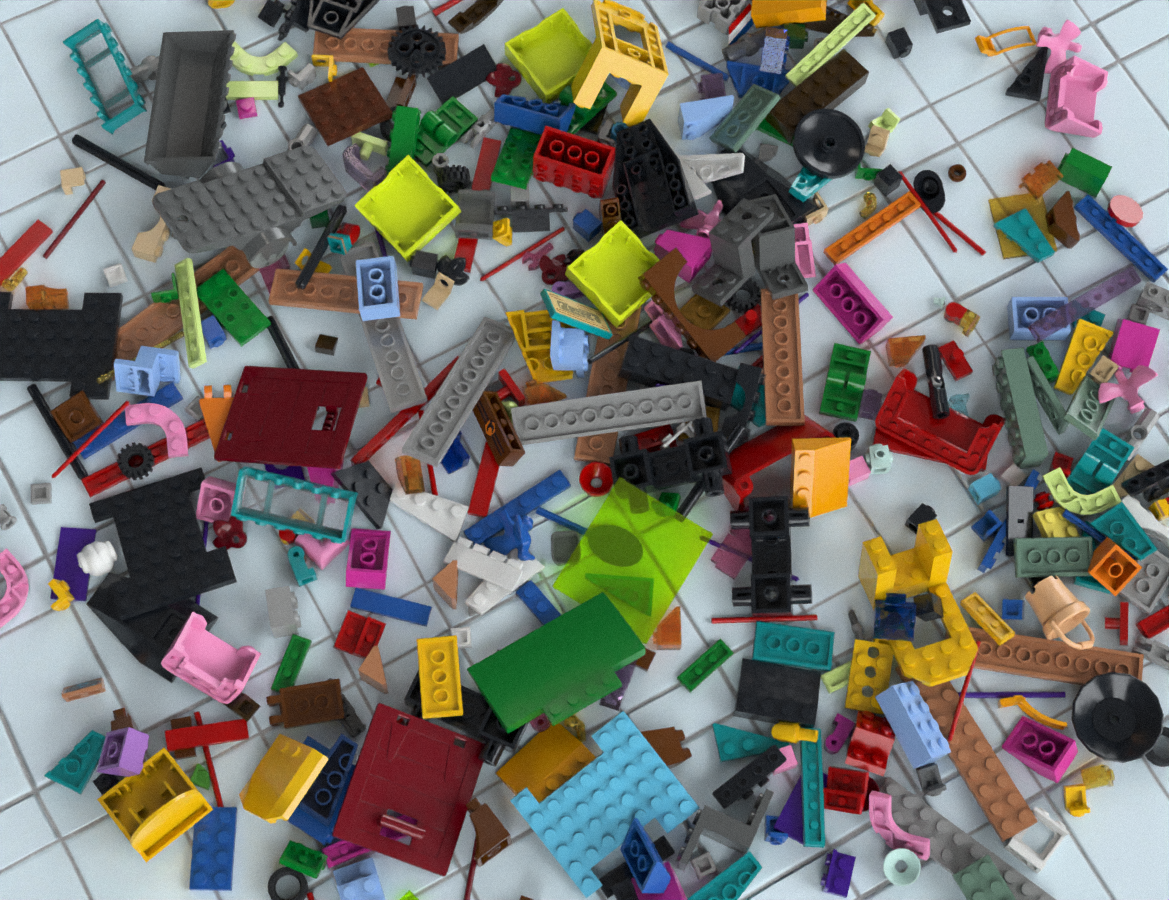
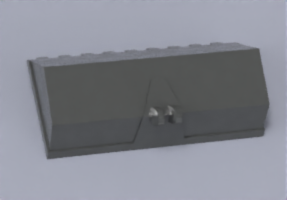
(189, 101)

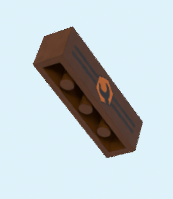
(498, 429)

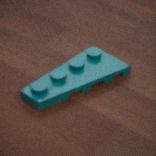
(807, 184)
(731, 882)

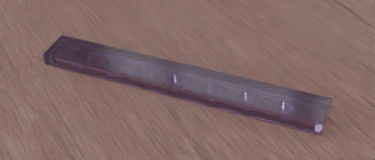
(1084, 304)

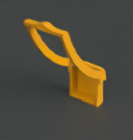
(986, 45)
(1031, 712)

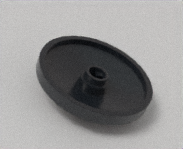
(828, 143)

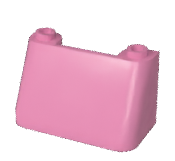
(1073, 98)
(209, 661)

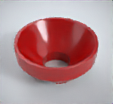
(599, 471)

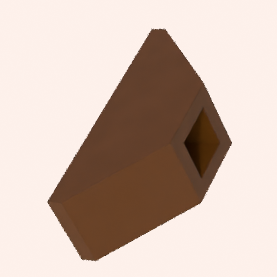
(609, 213)
(1062, 221)

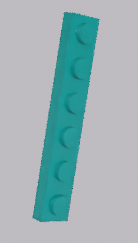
(812, 792)

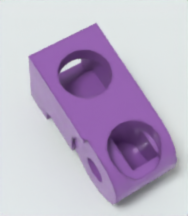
(567, 289)

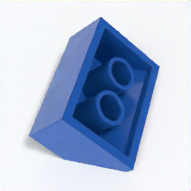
(644, 860)

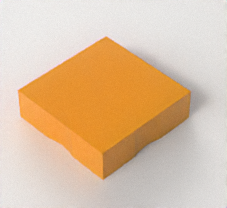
(780, 12)

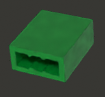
(1083, 172)

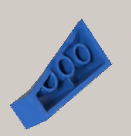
(532, 114)

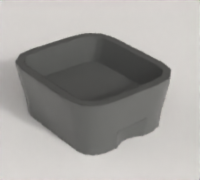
(563, 545)

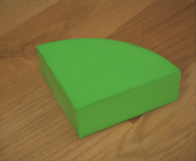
(201, 777)

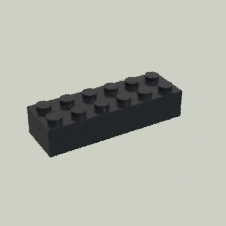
(659, 364)

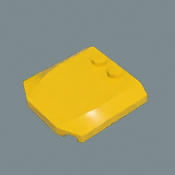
(281, 779)

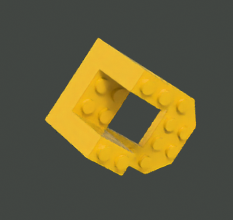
(640, 67)
(913, 573)

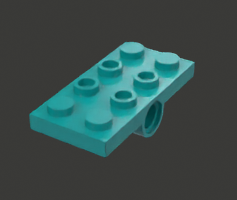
(1100, 463)

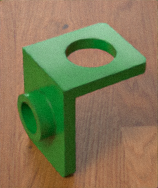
(866, 173)
(167, 295)

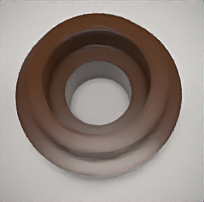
(957, 169)

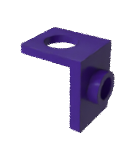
(228, 152)

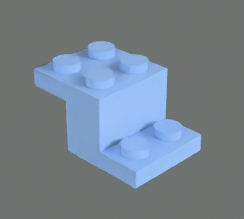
(569, 349)
(147, 371)
(359, 881)

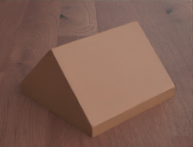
(446, 584)
(372, 671)

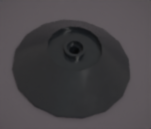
(1133, 706)

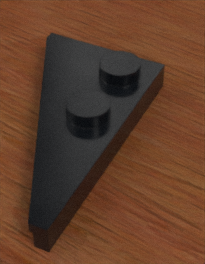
(1030, 82)

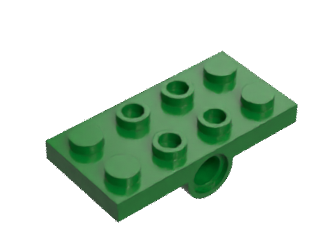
(583, 115)
(442, 129)
(516, 159)
(232, 307)
(845, 382)

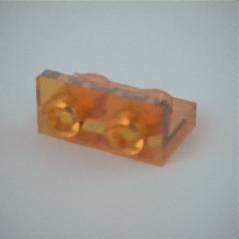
(1041, 180)

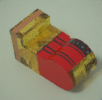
(962, 317)

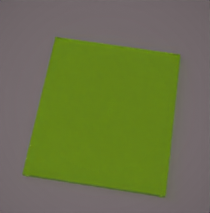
(634, 555)

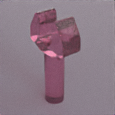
(535, 257)

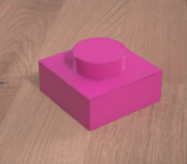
(246, 108)

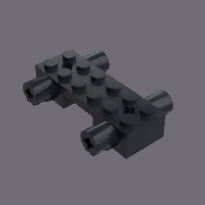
(676, 464)
(771, 556)
(476, 720)

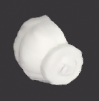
(97, 558)

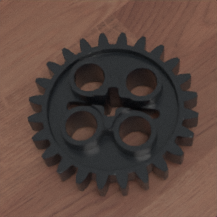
(416, 51)

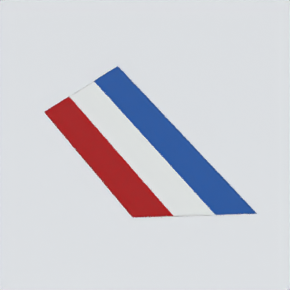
(740, 25)

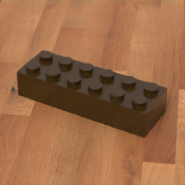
(821, 90)

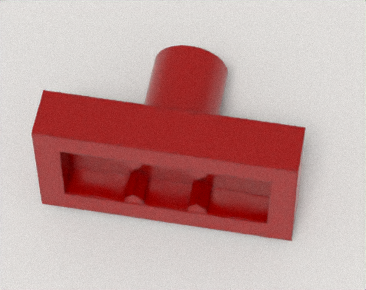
(750, 320)
(955, 360)
(509, 389)
(1120, 623)

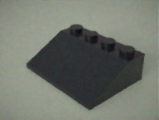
(777, 693)

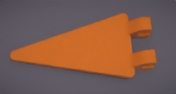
(216, 412)

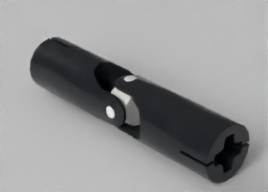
(934, 372)

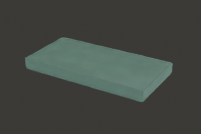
(744, 118)
(1047, 397)
(1086, 411)
(1052, 556)

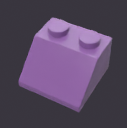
(123, 752)

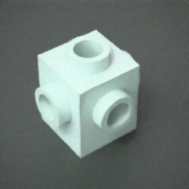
(878, 459)

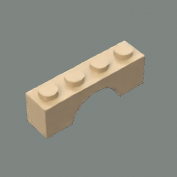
(150, 244)

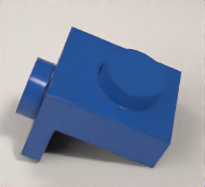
(772, 835)

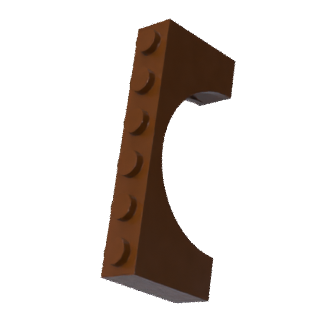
(660, 283)

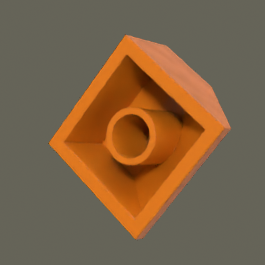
(1112, 566)

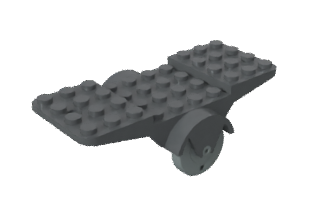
(252, 205)

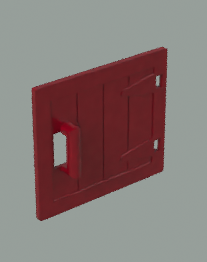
(278, 413)
(414, 774)

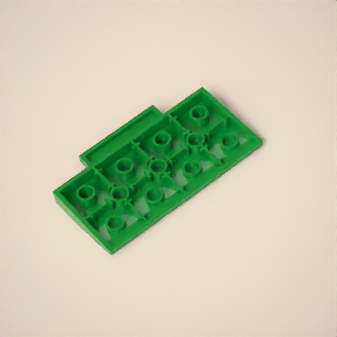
(559, 665)

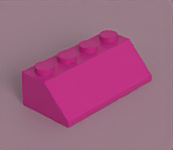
(852, 303)

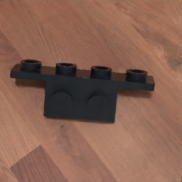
(296, 16)
(530, 219)
(1152, 482)
(750, 777)

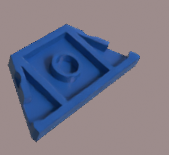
(745, 75)

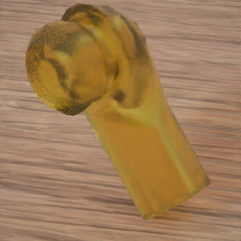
(871, 205)
(11, 284)
(574, 722)

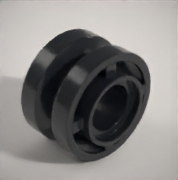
(849, 430)

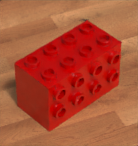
(573, 162)

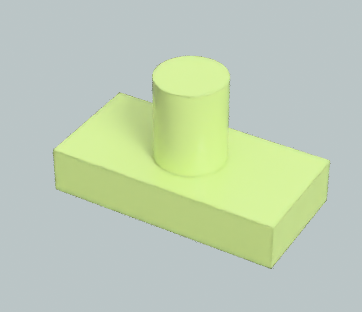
(369, 144)

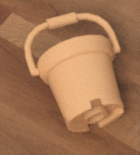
(1059, 611)

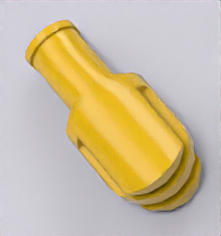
(793, 733)

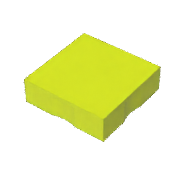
(549, 54)
(408, 208)
(611, 273)

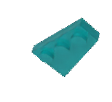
(1025, 232)
(79, 765)

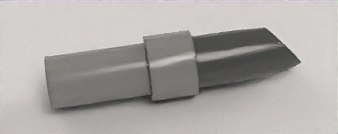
(855, 625)

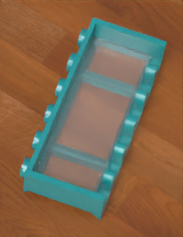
(105, 75)
(293, 504)

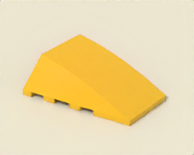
(534, 339)

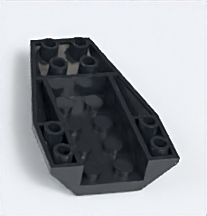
(149, 633)

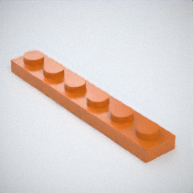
(872, 228)

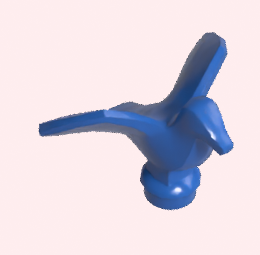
(515, 536)

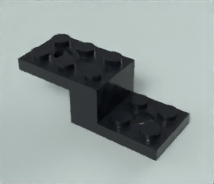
(941, 21)

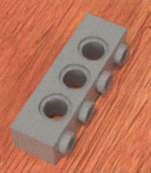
(1156, 299)

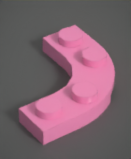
(166, 419)
(16, 589)
(895, 838)

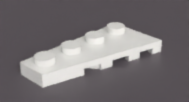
(715, 166)
(437, 512)
(488, 594)

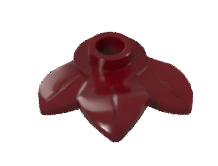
(501, 80)
(553, 267)
(227, 531)

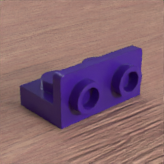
(838, 873)

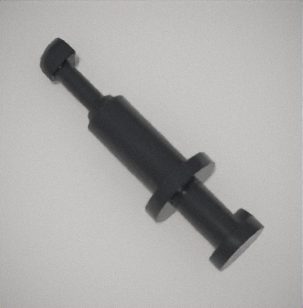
(282, 79)

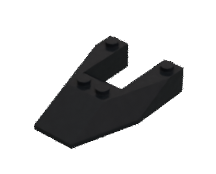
(337, 16)

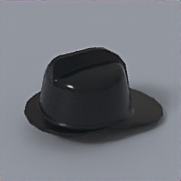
(930, 189)

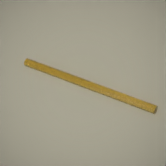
(163, 344)

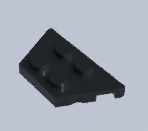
(371, 488)

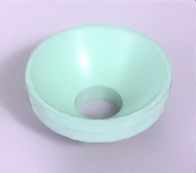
(912, 871)

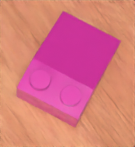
(368, 559)
(1041, 748)

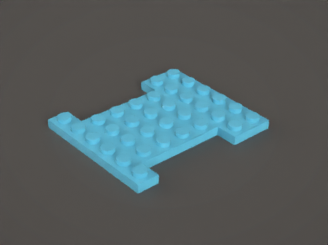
(598, 804)

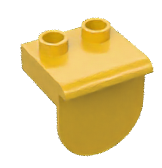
(155, 805)

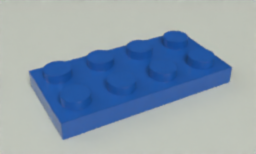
(214, 850)

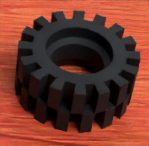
(453, 178)
(748, 304)
(134, 473)

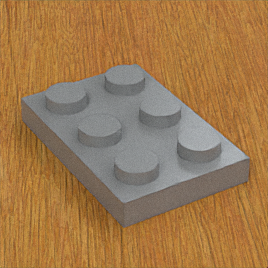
(1149, 583)

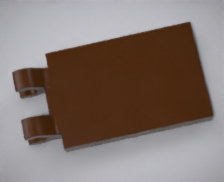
(308, 704)

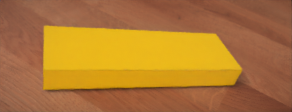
(987, 618)

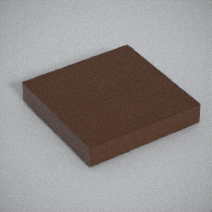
(76, 417)

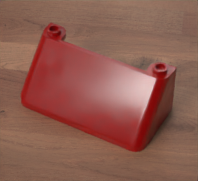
(953, 440)
(762, 452)

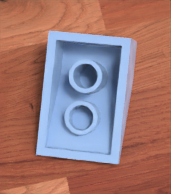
(701, 116)

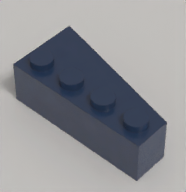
(326, 789)

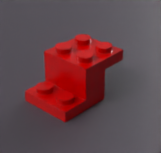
(870, 743)

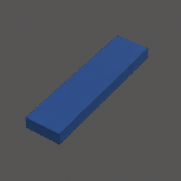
(391, 607)

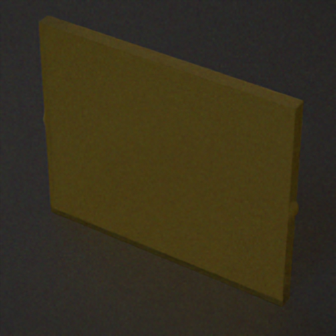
(1010, 205)

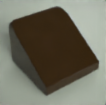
(326, 344)

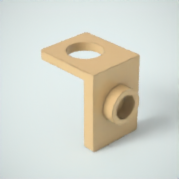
(818, 215)
(438, 292)

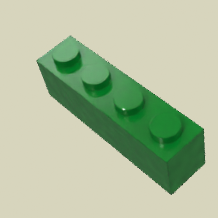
(403, 135)

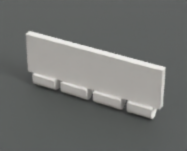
(479, 564)

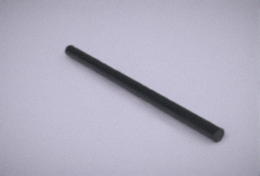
(620, 342)

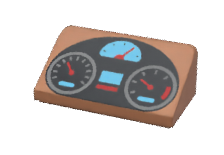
(83, 690)

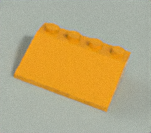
(820, 474)
(545, 762)

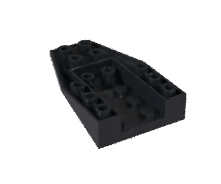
(649, 181)
(757, 182)

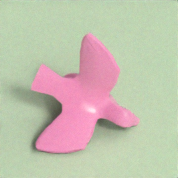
(1059, 43)
(704, 222)
(1127, 388)

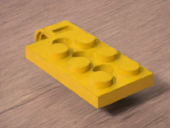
(857, 679)

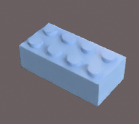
(913, 724)

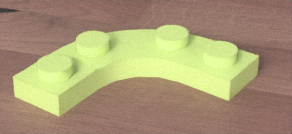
(262, 65)
(1075, 502)

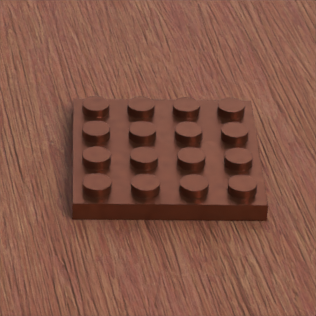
(345, 106)

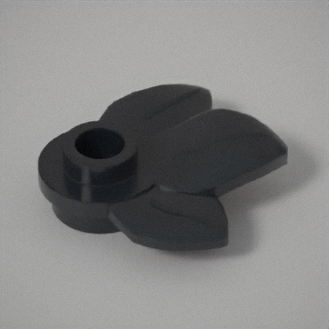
(454, 269)

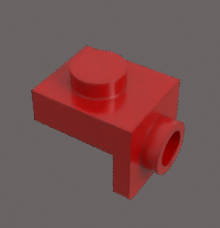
(1062, 461)

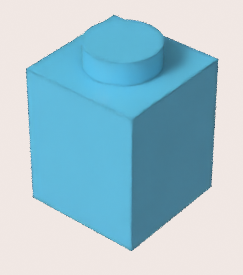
(984, 488)

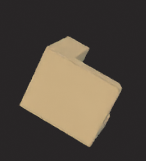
(72, 178)

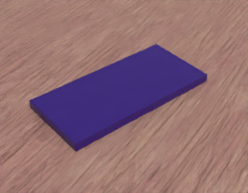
(67, 565)
(790, 818)

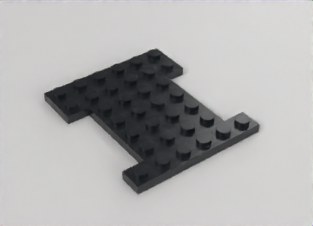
(61, 343)
(162, 545)

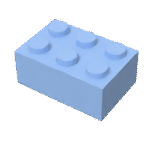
(377, 288)
(1027, 310)

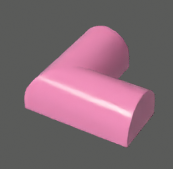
(320, 552)

